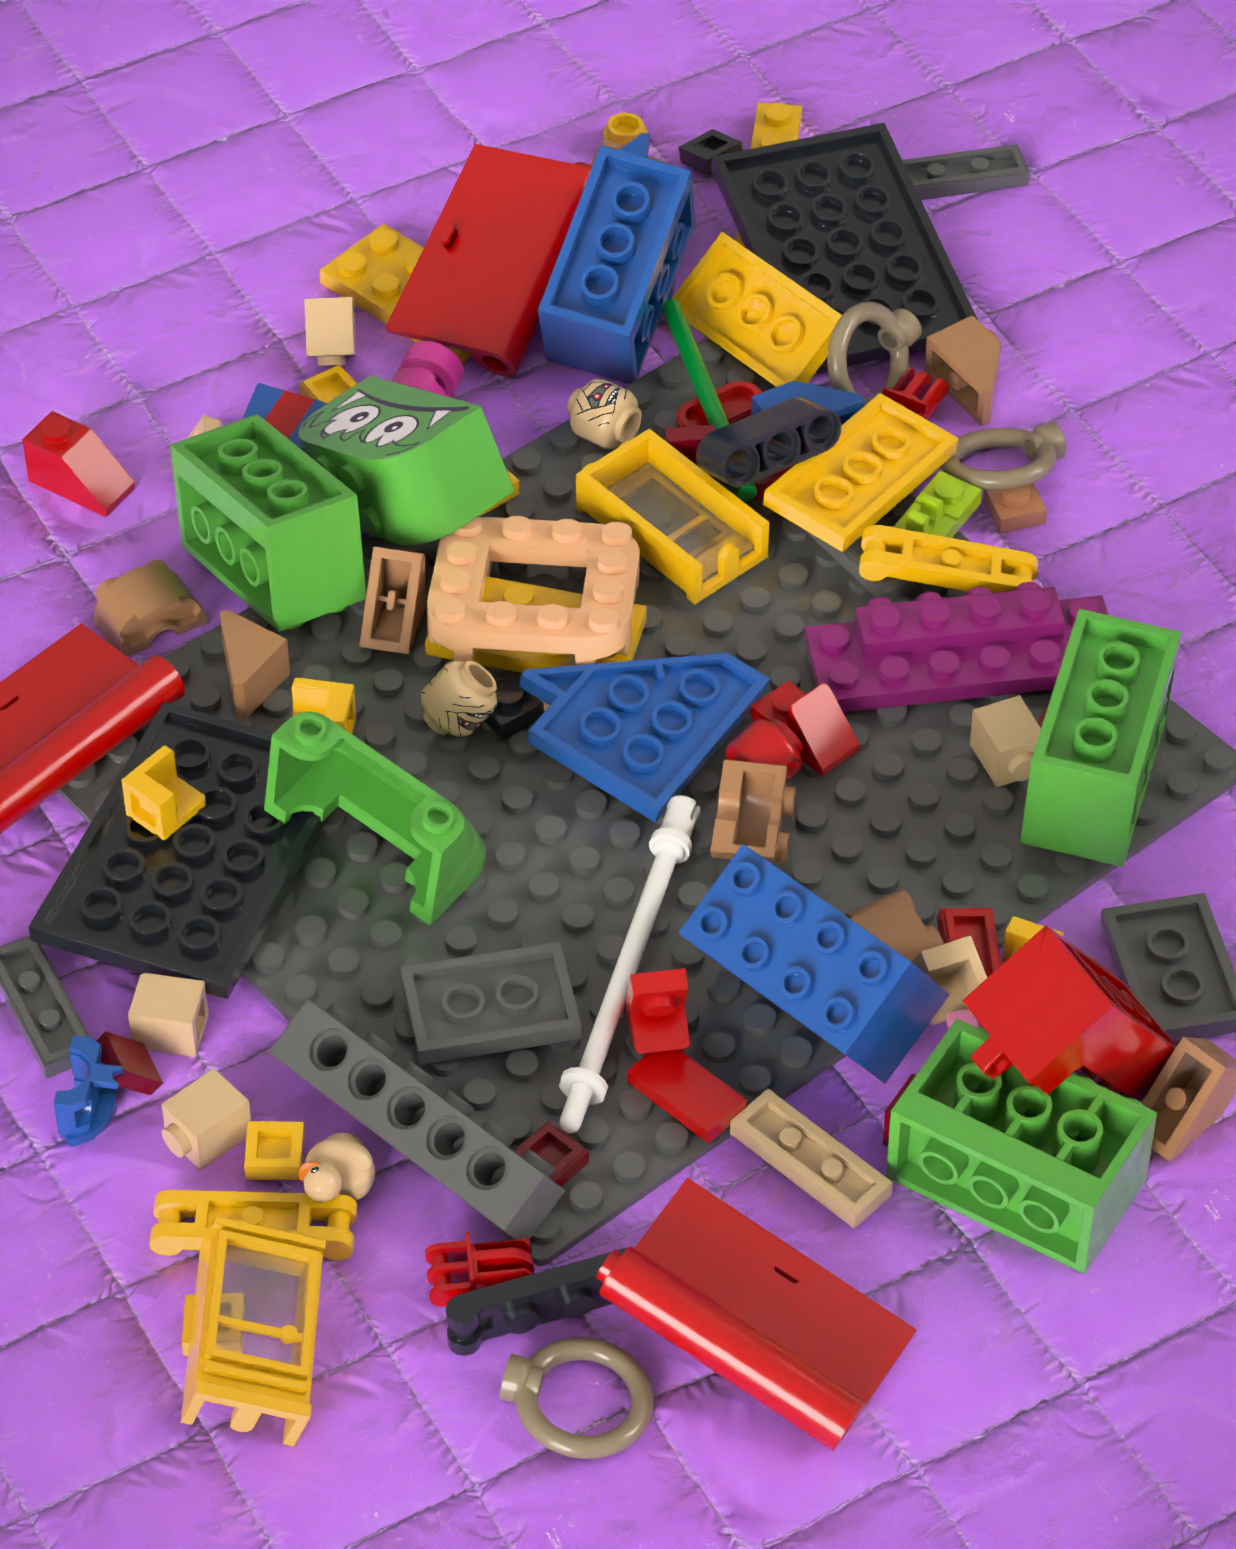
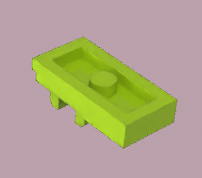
(942, 506)

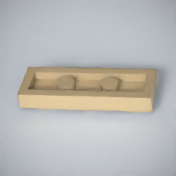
(811, 1158)

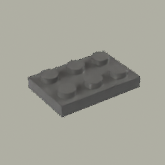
(1174, 964)
(490, 1003)

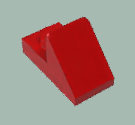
(814, 720)
(658, 1011)

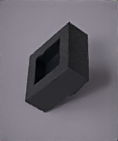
(700, 150)
(514, 707)

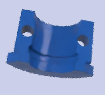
(91, 1105)

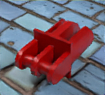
(918, 393)
(472, 1266)

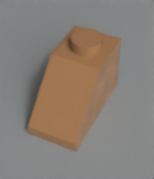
(968, 361)
(1190, 1094)

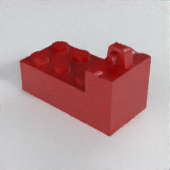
(1064, 1013)

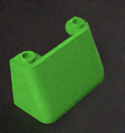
(325, 767)

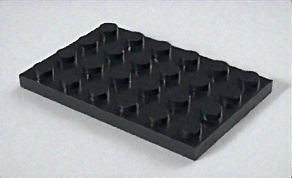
(845, 228)
(205, 891)

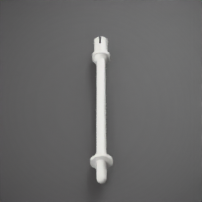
(670, 846)

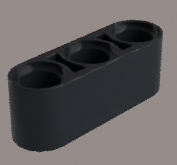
(768, 441)

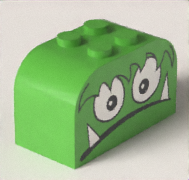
(410, 457)

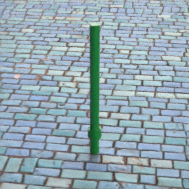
(699, 376)

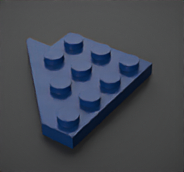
(641, 723)

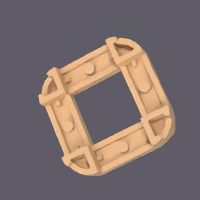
(590, 632)

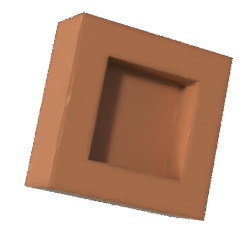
(1015, 508)

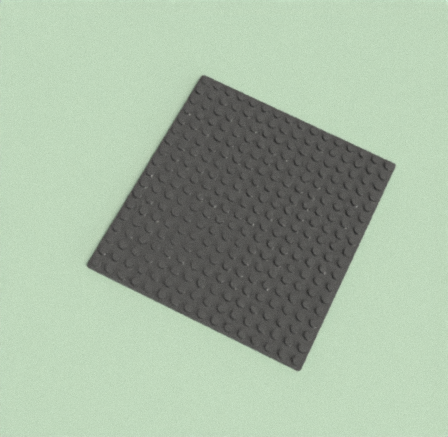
(575, 860)

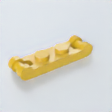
(942, 560)
(263, 1209)

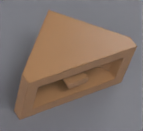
(394, 600)
(254, 661)

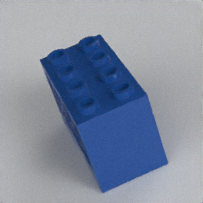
(617, 265)
(814, 963)

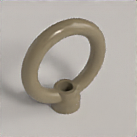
(897, 333)
(1041, 448)
(525, 1378)

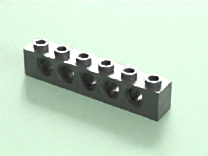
(514, 1203)

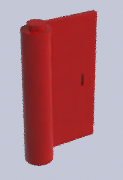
(491, 256)
(71, 712)
(757, 1313)

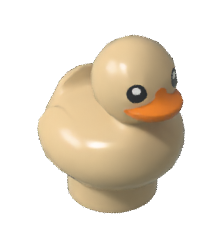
(338, 1167)

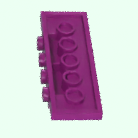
(946, 647)

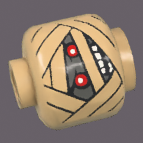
(604, 413)
(459, 698)

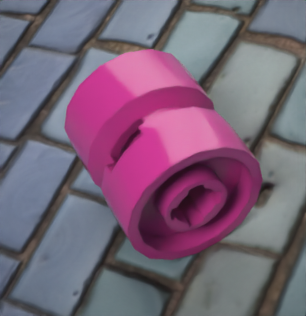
(430, 368)

